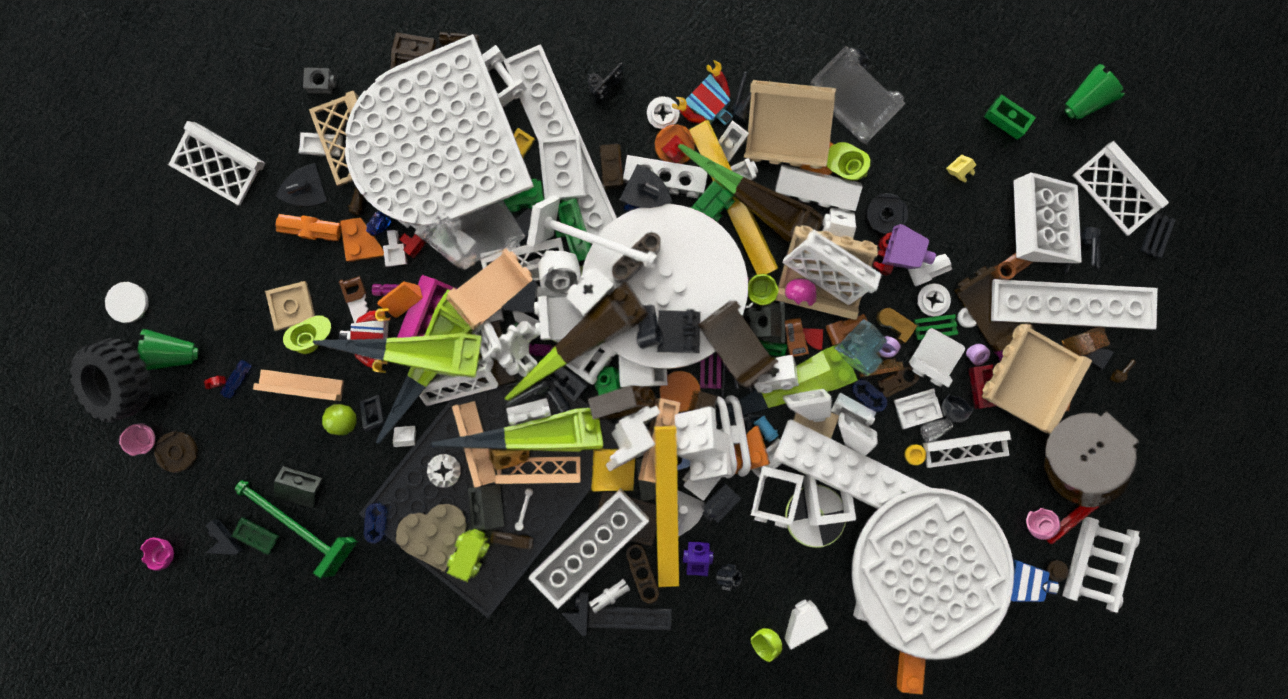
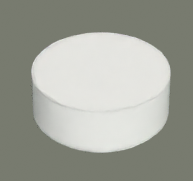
(965, 319)

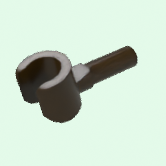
(1119, 376)

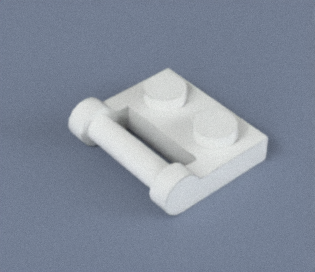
(580, 363)

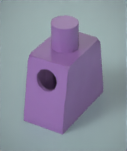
(907, 249)

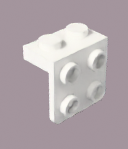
(556, 317)
(936, 357)

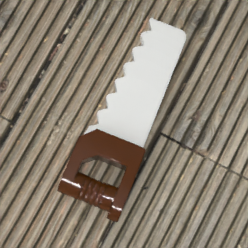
(355, 300)

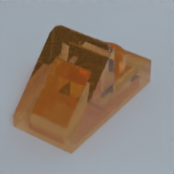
(1087, 341)
(889, 366)

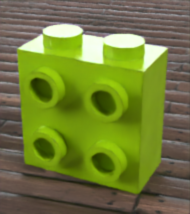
(471, 547)

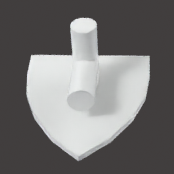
(688, 512)

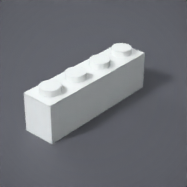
(818, 187)

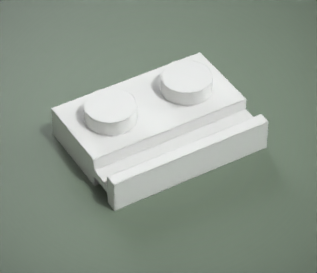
(918, 408)

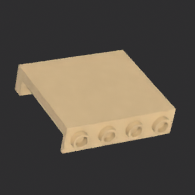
(790, 123)
(825, 301)
(1035, 379)

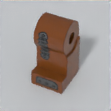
(795, 338)

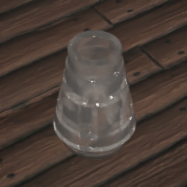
(933, 430)

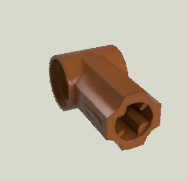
(1012, 265)
(840, 329)

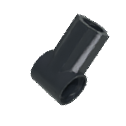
(649, 331)

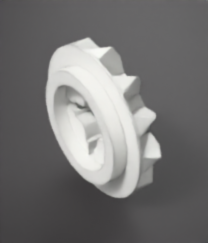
(656, 106)
(941, 294)
(448, 462)

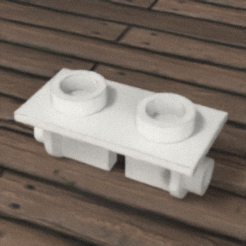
(854, 409)
(528, 412)

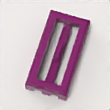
(710, 374)

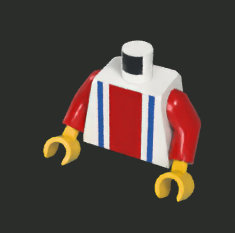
(369, 326)

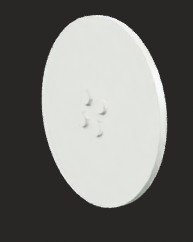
(694, 270)
(933, 573)

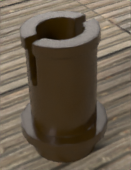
(357, 203)

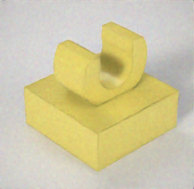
(961, 167)

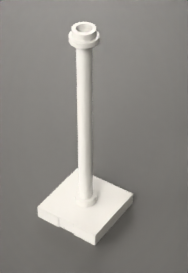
(544, 224)

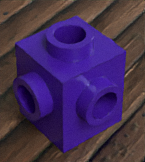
(698, 558)

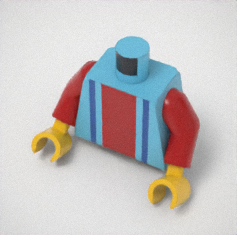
(708, 99)

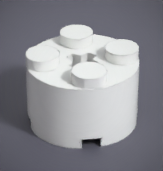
(558, 273)

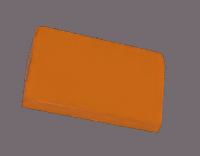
(401, 298)

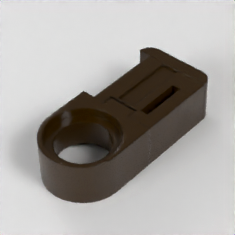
(896, 382)
(512, 540)

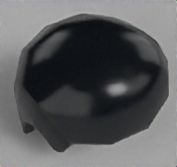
(956, 409)

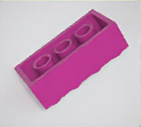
(421, 313)

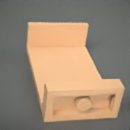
(489, 289)

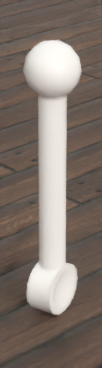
(519, 525)

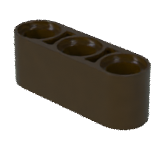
(633, 267)
(642, 583)

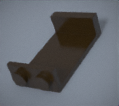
(977, 298)
(737, 344)

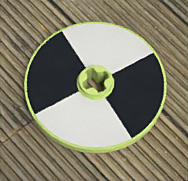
(817, 535)

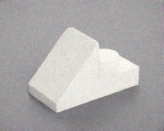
(732, 140)

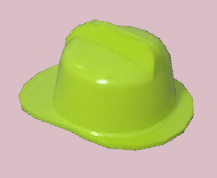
(848, 161)
(301, 335)

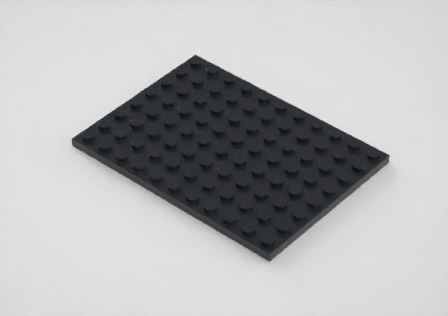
(411, 491)

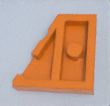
(357, 242)
(756, 449)

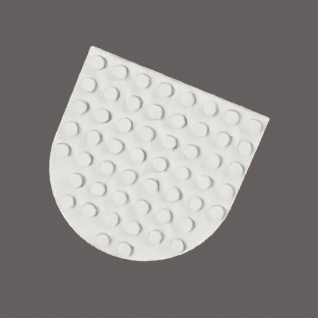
(434, 138)

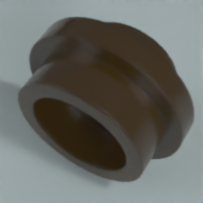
(1057, 571)

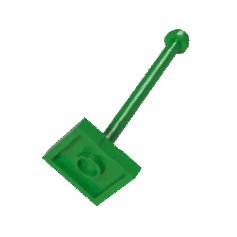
(333, 557)

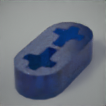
(865, 399)
(380, 522)

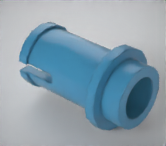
(766, 429)

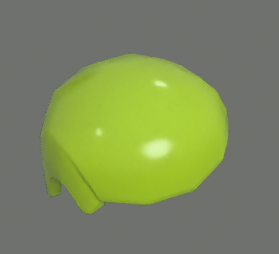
(762, 289)
(339, 419)
(767, 644)

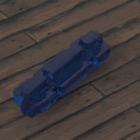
(235, 379)

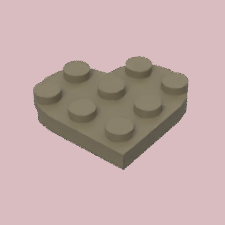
(432, 535)

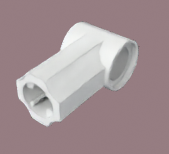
(927, 272)

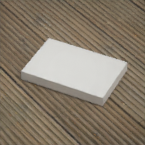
(562, 167)

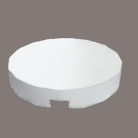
(126, 302)

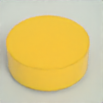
(915, 454)

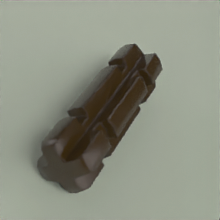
(445, 38)

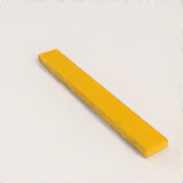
(740, 215)
(666, 506)

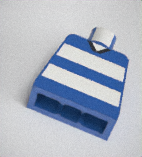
(1031, 583)

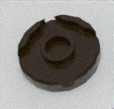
(176, 452)

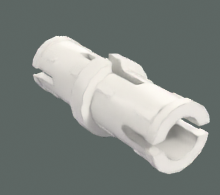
(608, 596)

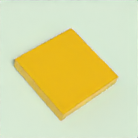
(614, 480)

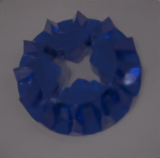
(378, 223)

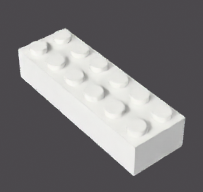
(589, 548)

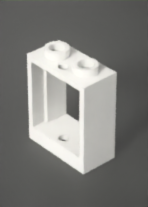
(814, 510)
(763, 516)

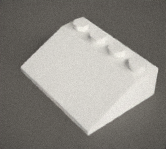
(1047, 220)

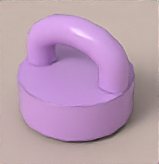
(891, 347)
(978, 354)

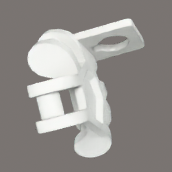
(516, 348)

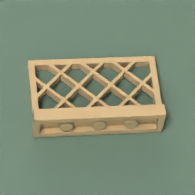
(350, 99)

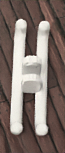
(736, 433)

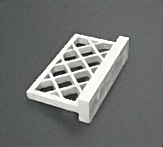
(221, 146)
(1130, 173)
(837, 261)

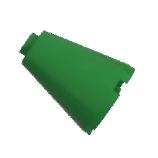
(1094, 93)
(165, 351)

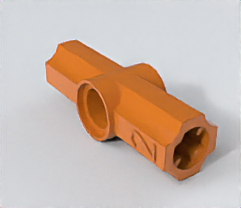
(308, 227)

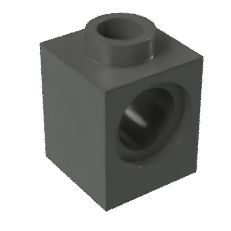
(311, 76)

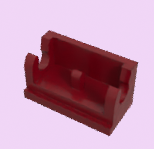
(979, 377)

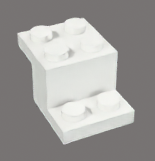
(632, 437)
(703, 444)

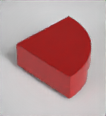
(814, 337)
(214, 382)

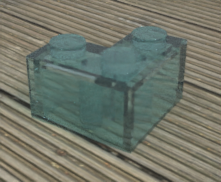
(861, 346)

